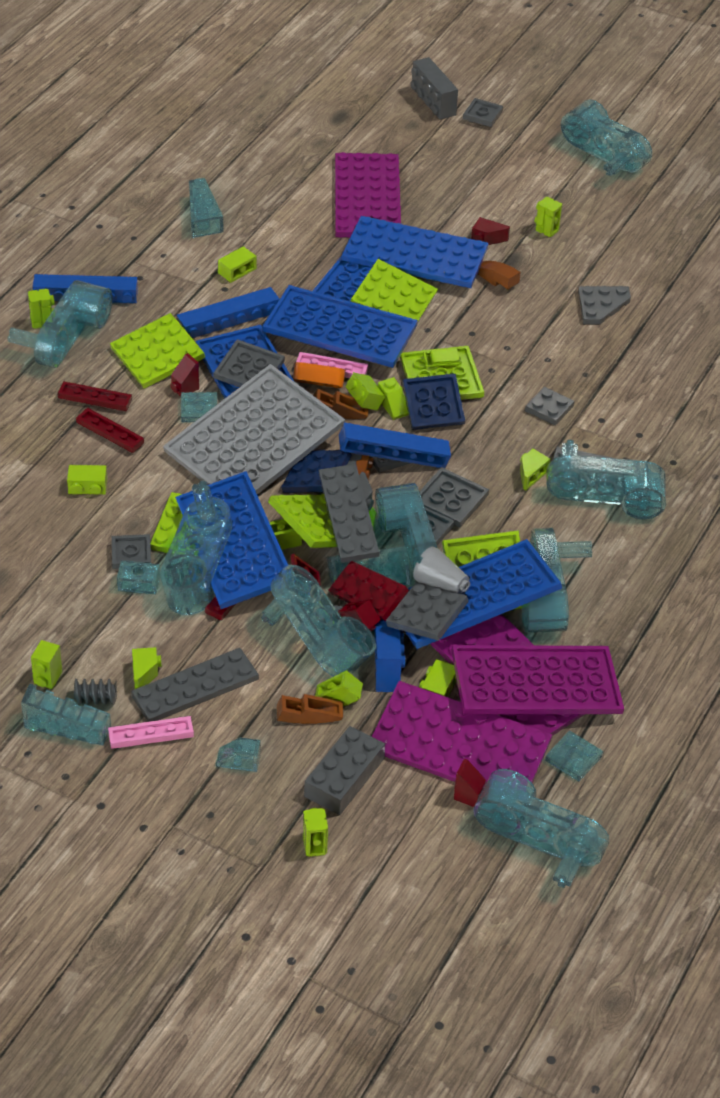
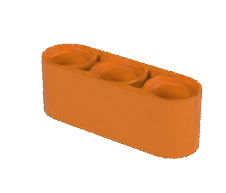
(319, 375)

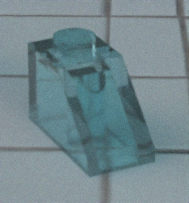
(240, 754)

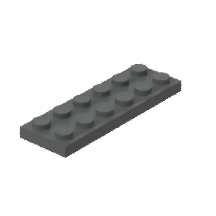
(348, 513)
(194, 685)

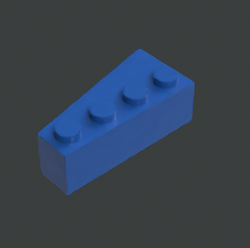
(388, 656)

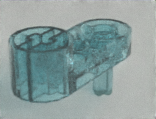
(593, 132)
(79, 307)
(632, 483)
(403, 510)
(196, 552)
(552, 611)
(333, 640)
(513, 811)

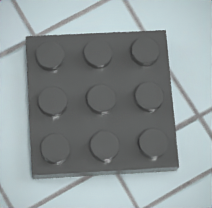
(245, 362)
(453, 495)
(427, 611)

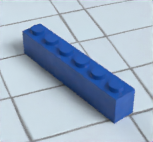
(123, 288)
(228, 312)
(394, 445)

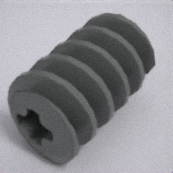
(95, 692)

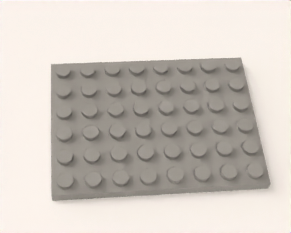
(255, 430)

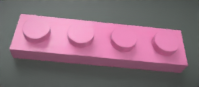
(349, 366)
(150, 732)

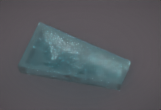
(204, 210)
(63, 717)

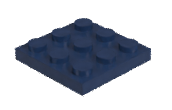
(433, 401)
(305, 473)

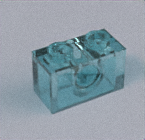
(138, 577)

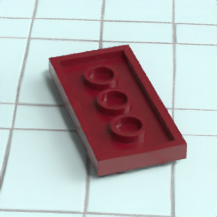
(360, 584)

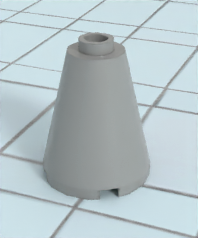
(440, 572)

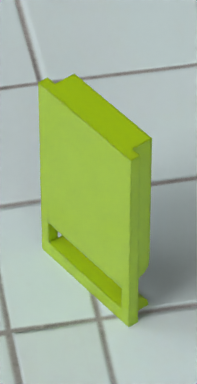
(442, 357)

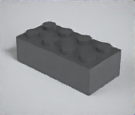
(434, 88)
(344, 770)

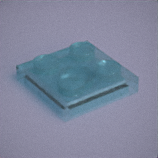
(196, 405)
(574, 755)

